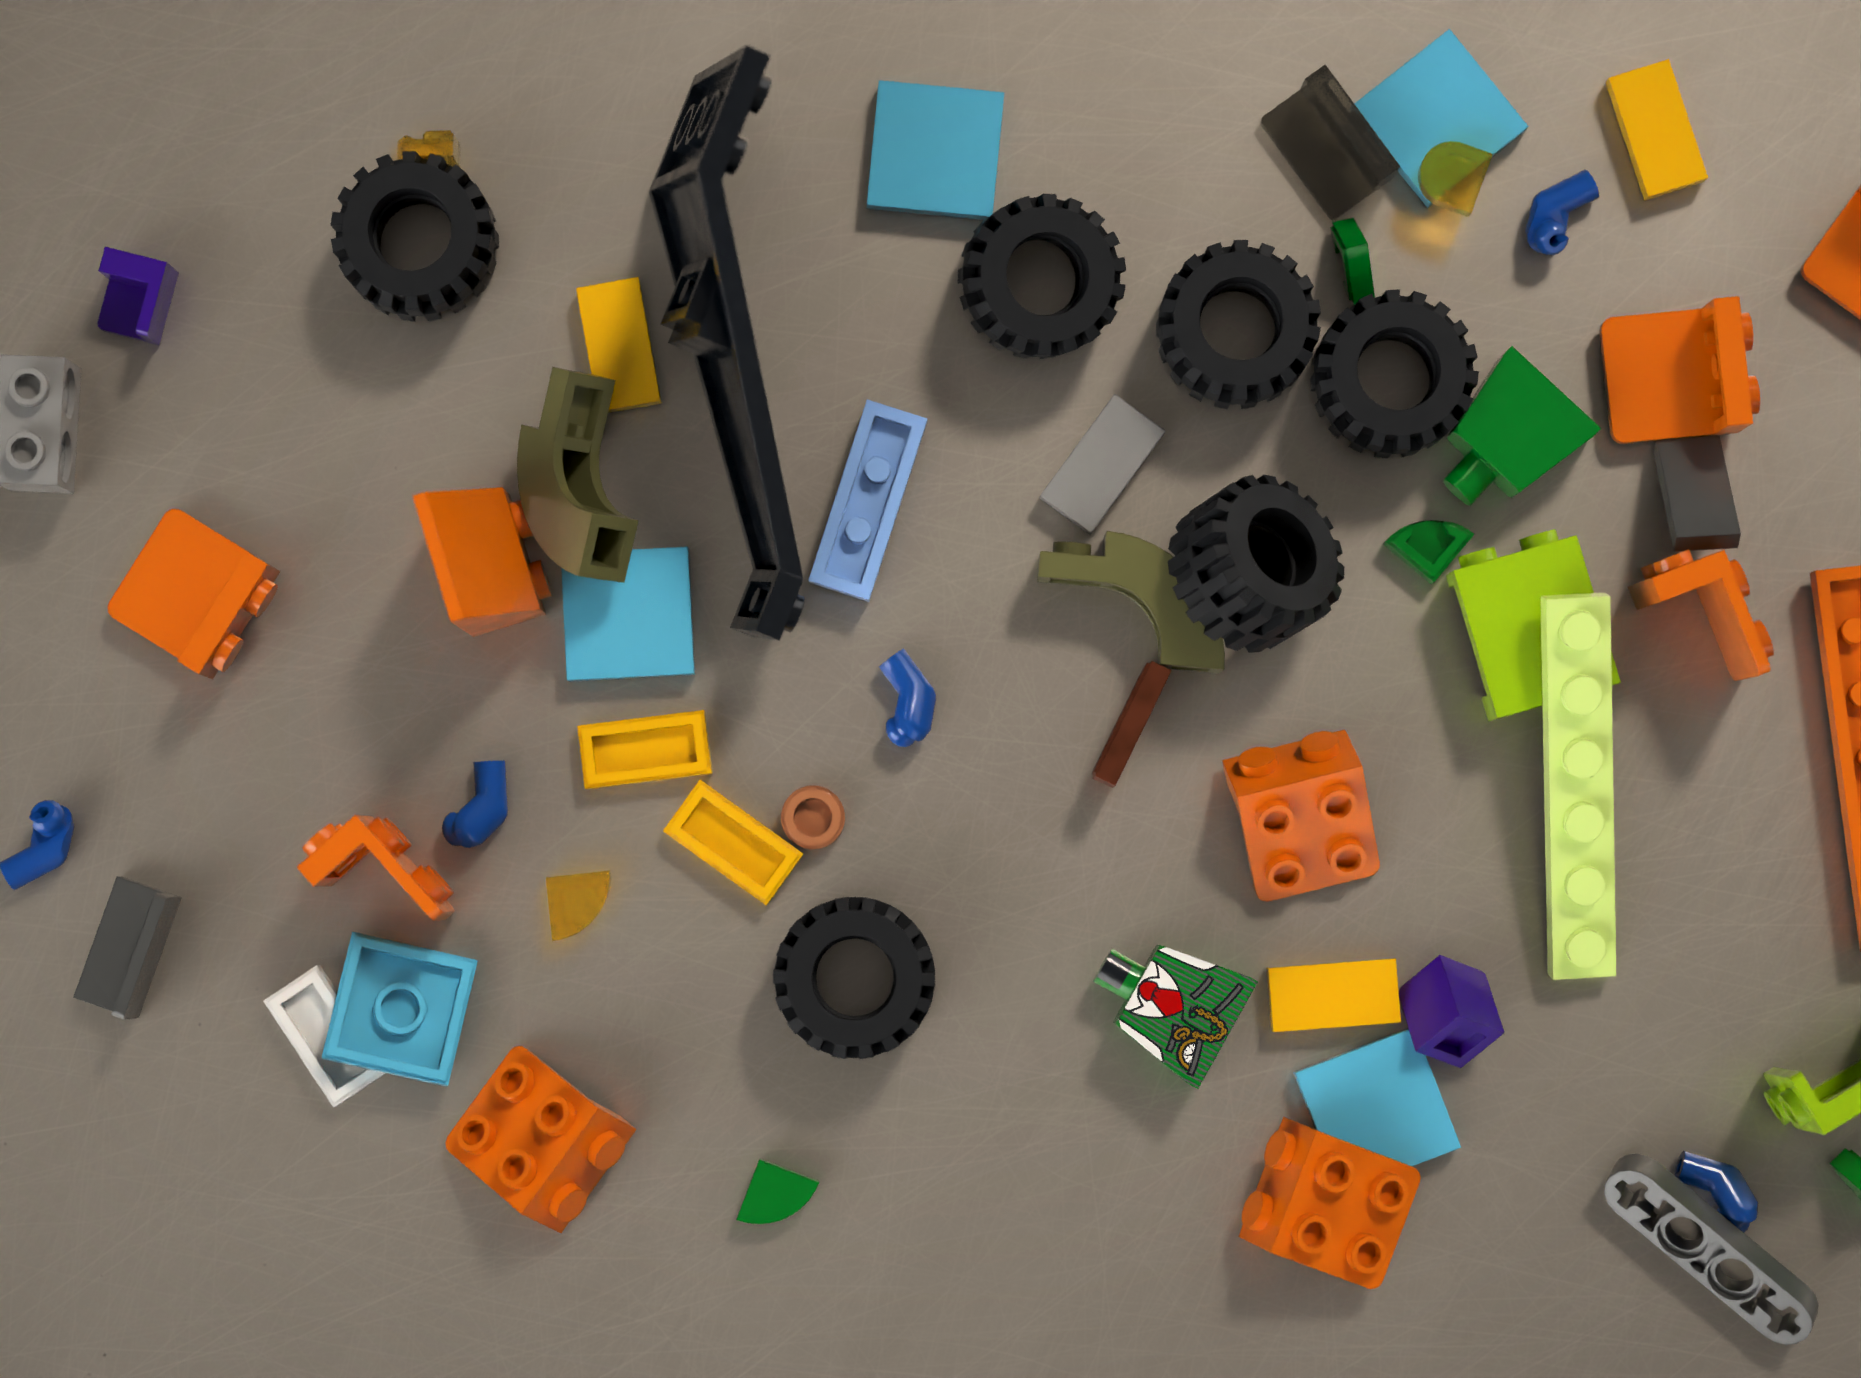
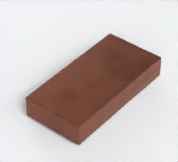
(1130, 723)

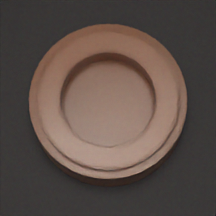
(813, 817)

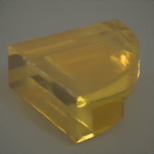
(436, 142)
(576, 901)

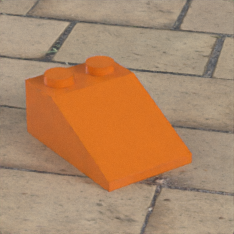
(482, 558)

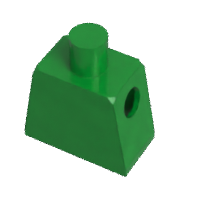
(1514, 430)

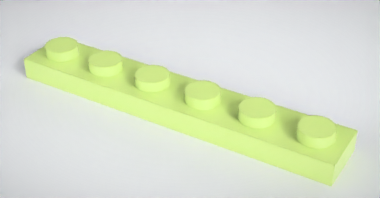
(1578, 785)

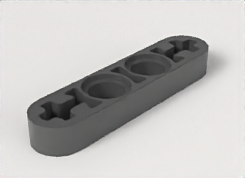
(1719, 1242)

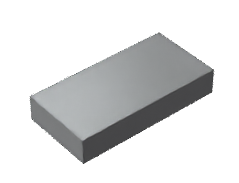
(1102, 464)

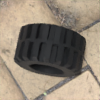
(384, 194)
(1094, 265)
(1268, 280)
(1426, 331)
(1256, 563)
(797, 977)

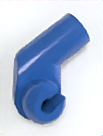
(1551, 212)
(915, 700)
(484, 811)
(48, 845)
(1725, 1184)

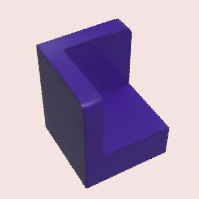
(136, 295)
(1450, 1011)

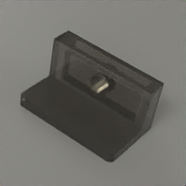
(1330, 144)

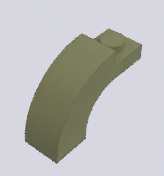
(563, 482)
(1143, 575)

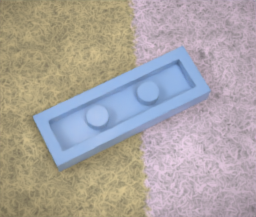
(868, 500)

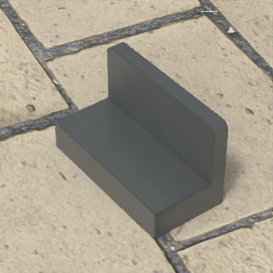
(127, 948)

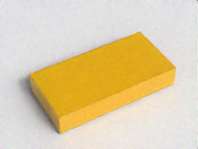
(1656, 129)
(620, 341)
(644, 749)
(733, 842)
(1333, 995)

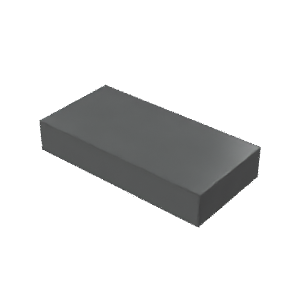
(1697, 493)

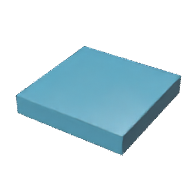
(1439, 100)
(935, 150)
(632, 625)
(399, 1009)
(1380, 1100)

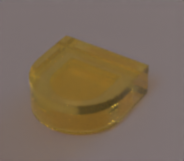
(1453, 176)

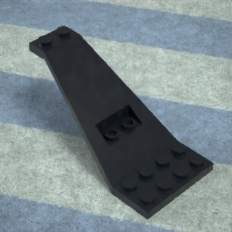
(715, 325)

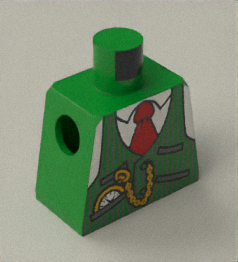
(1176, 1006)

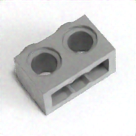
(38, 423)

